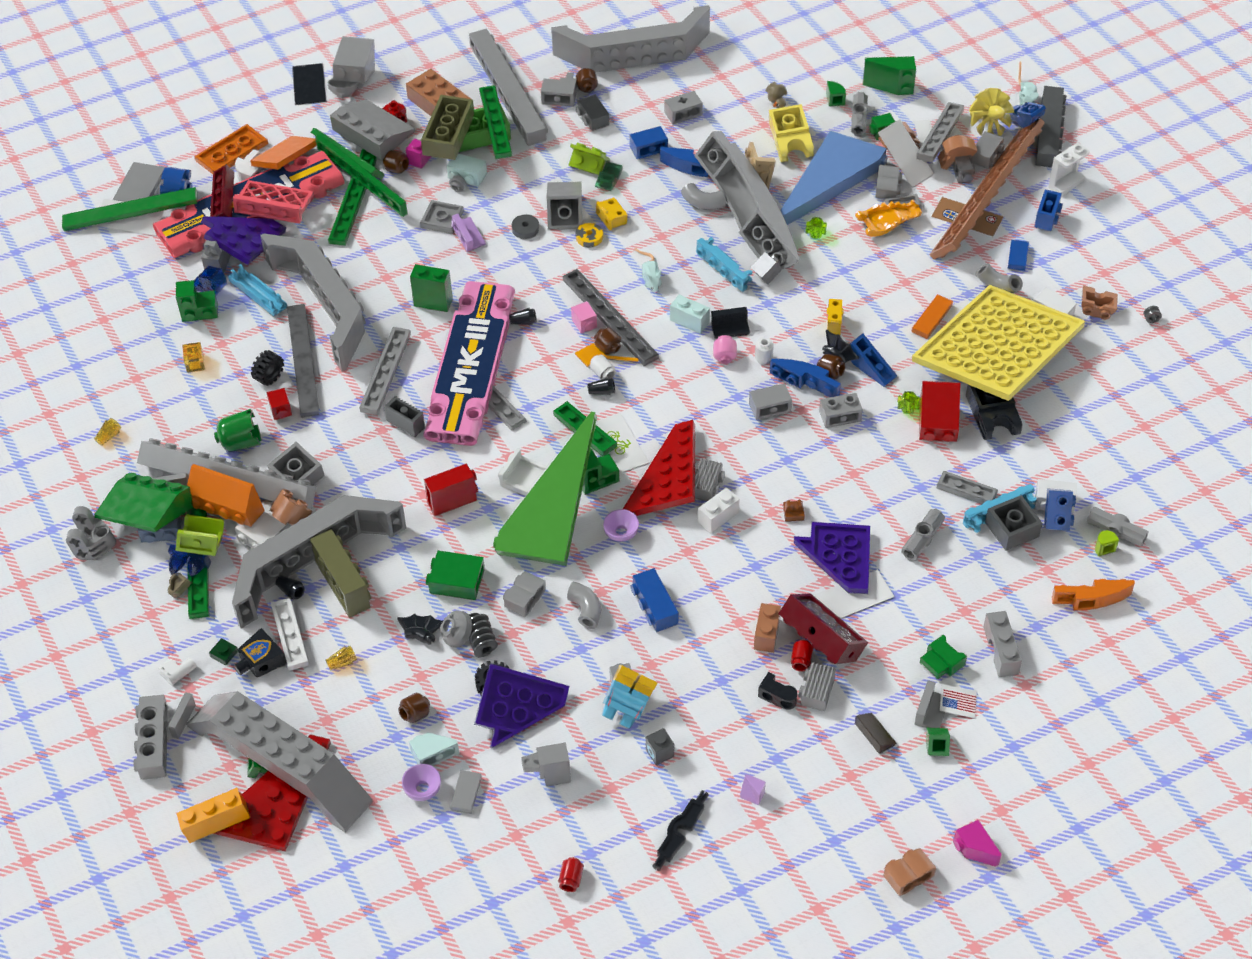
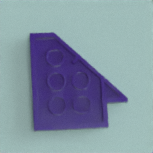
(241, 235)
(840, 552)
(516, 701)

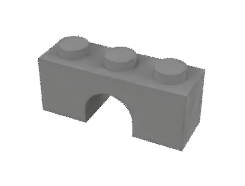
(1006, 654)

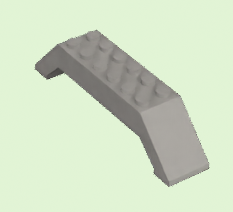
(632, 46)
(325, 282)
(293, 550)
(285, 754)

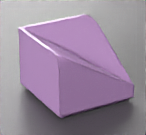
(752, 789)

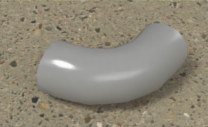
(701, 199)
(990, 276)
(588, 602)

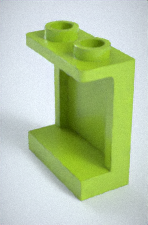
(200, 535)

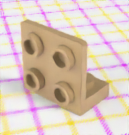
(763, 165)

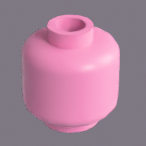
(725, 349)

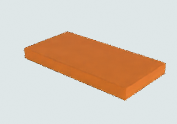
(228, 149)
(284, 152)

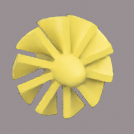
(990, 107)

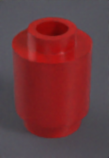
(801, 655)
(570, 874)

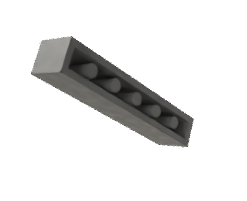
(1049, 138)

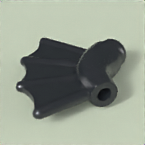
(838, 347)
(420, 627)

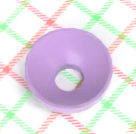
(621, 519)
(419, 775)

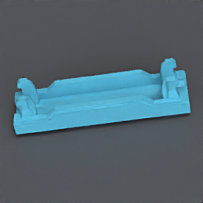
(723, 263)
(257, 291)
(976, 516)

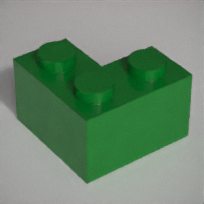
(195, 304)
(600, 473)

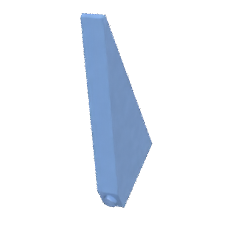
(833, 170)

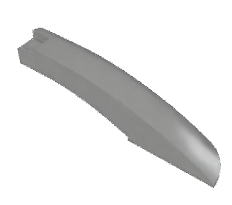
(749, 199)

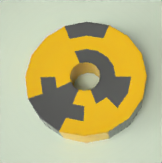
(589, 235)

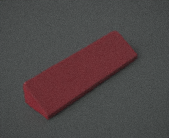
(222, 192)

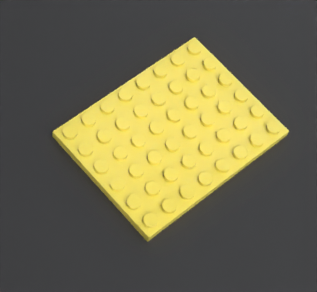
(998, 342)

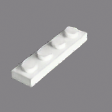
(289, 634)

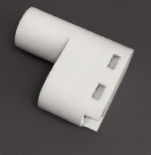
(173, 672)

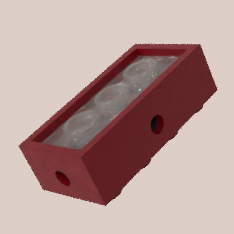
(822, 628)

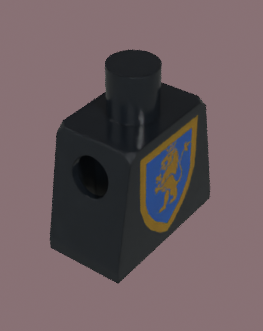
(259, 655)

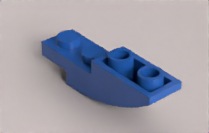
(1027, 113)
(682, 160)
(801, 373)

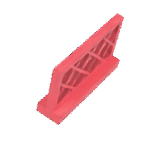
(272, 208)

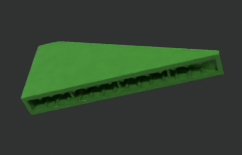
(547, 516)

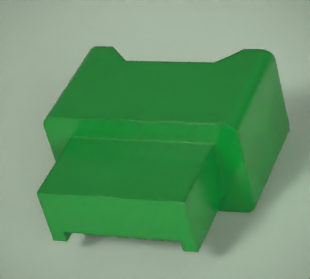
(942, 658)

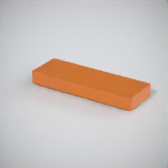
(932, 316)

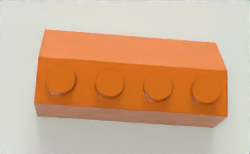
(224, 495)

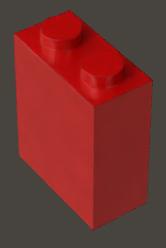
(451, 489)

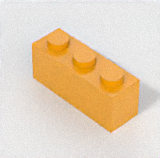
(213, 815)

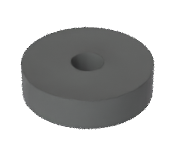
(525, 226)

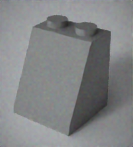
(354, 60)
(564, 205)

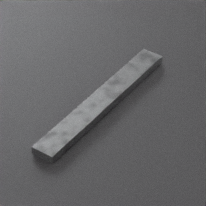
(611, 317)
(303, 361)

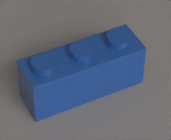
(654, 600)

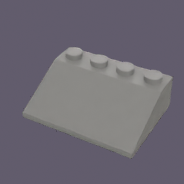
(370, 127)

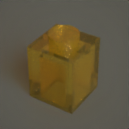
(193, 357)

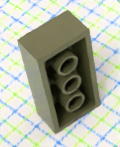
(447, 127)
(341, 573)

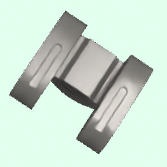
(89, 526)

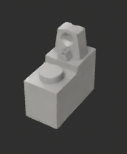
(559, 92)
(214, 256)
(550, 762)

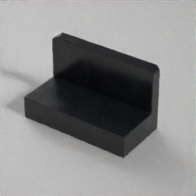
(730, 322)

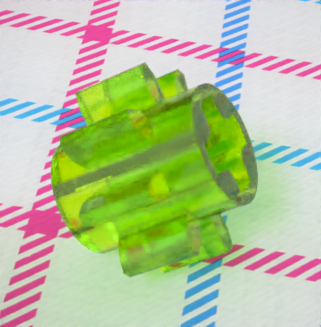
(816, 227)
(908, 402)

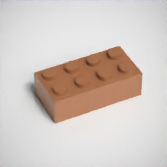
(428, 87)

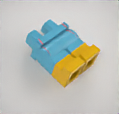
(627, 702)

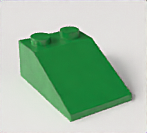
(890, 74)

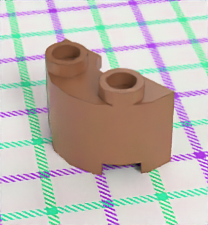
(1098, 304)
(289, 510)

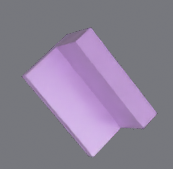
(467, 232)

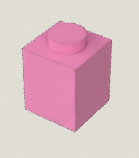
(584, 317)

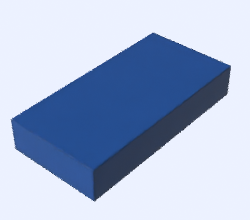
(1018, 255)

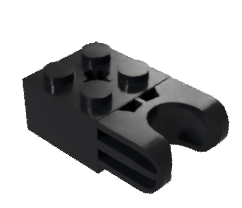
(992, 412)

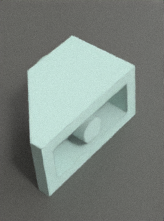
(433, 748)

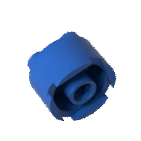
(175, 179)

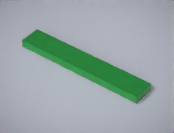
(495, 122)
(357, 159)

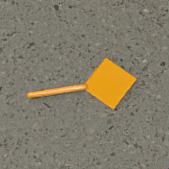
(590, 351)

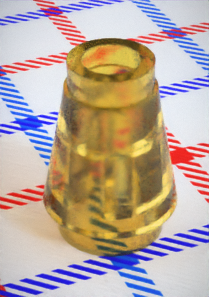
(107, 431)
(341, 658)

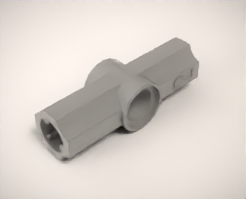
(859, 114)
(1119, 525)
(923, 534)

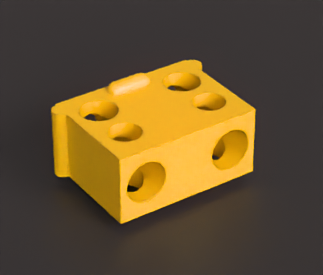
(611, 213)
(835, 315)

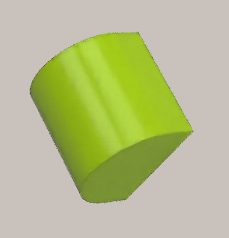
(1106, 543)

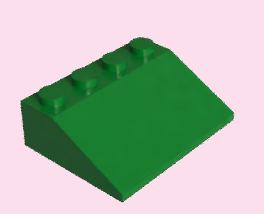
(145, 502)

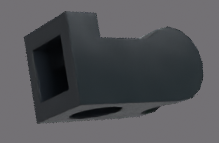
(777, 693)

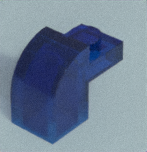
(210, 280)

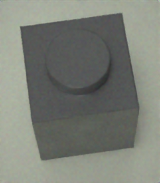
(659, 746)

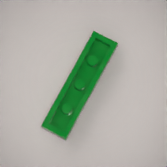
(574, 418)

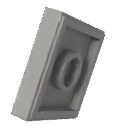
(439, 216)

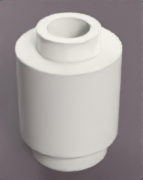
(764, 350)
(602, 367)

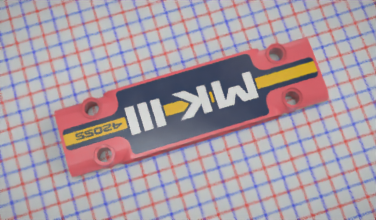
(184, 228)

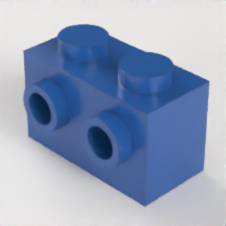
(648, 142)
(1048, 210)
(1059, 509)

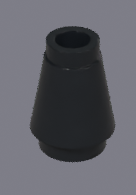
(523, 317)
(602, 387)
(292, 588)

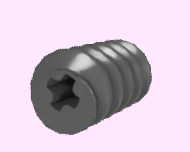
(482, 635)

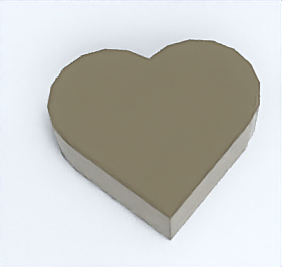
(178, 584)

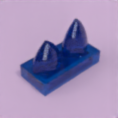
(195, 561)

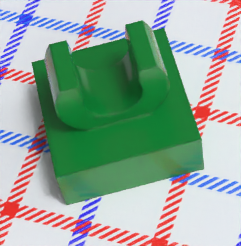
(254, 768)

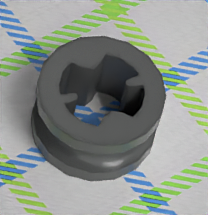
(1152, 314)

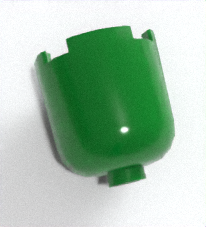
(238, 431)

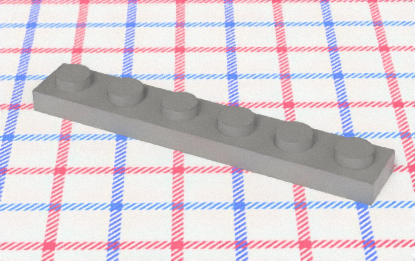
(940, 132)
(385, 371)

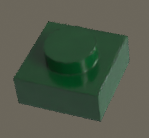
(223, 651)

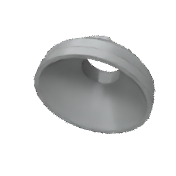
(342, 88)
(459, 630)

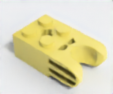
(790, 131)

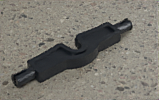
(674, 838)

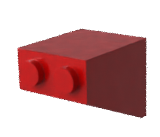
(939, 411)

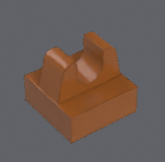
(793, 511)

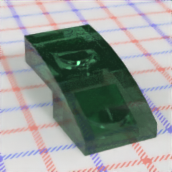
(609, 176)

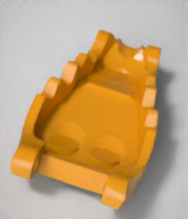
(884, 217)

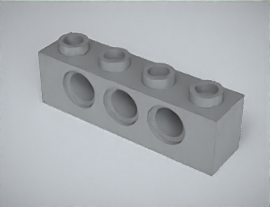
(155, 764)

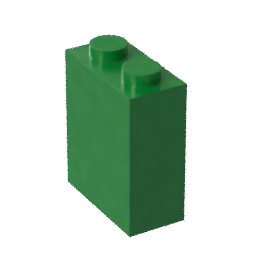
(431, 288)
(455, 575)

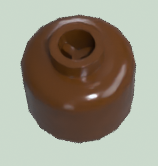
(586, 80)
(395, 162)
(607, 341)
(833, 364)
(414, 707)

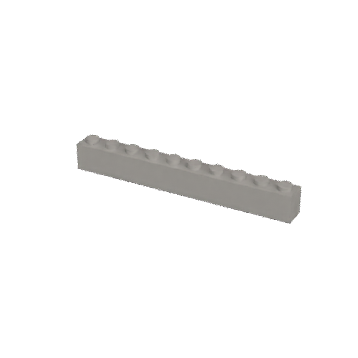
(508, 88)
(266, 483)

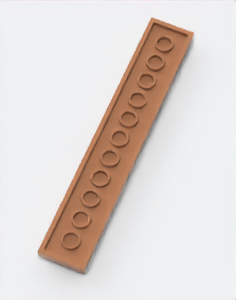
(987, 190)

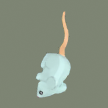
(1028, 90)
(651, 272)

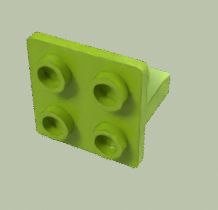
(587, 159)

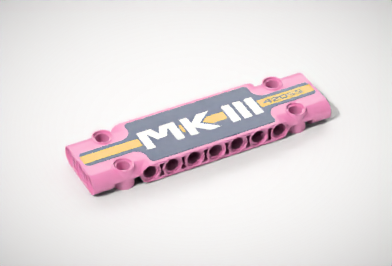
(469, 364)

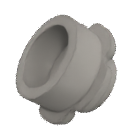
(457, 183)

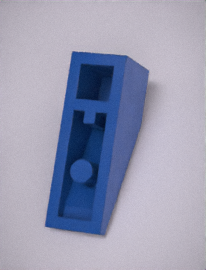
(871, 361)

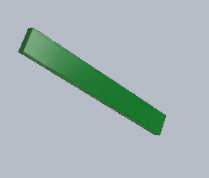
(362, 176)
(350, 206)
(129, 209)
(199, 588)

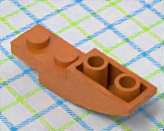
(1099, 595)

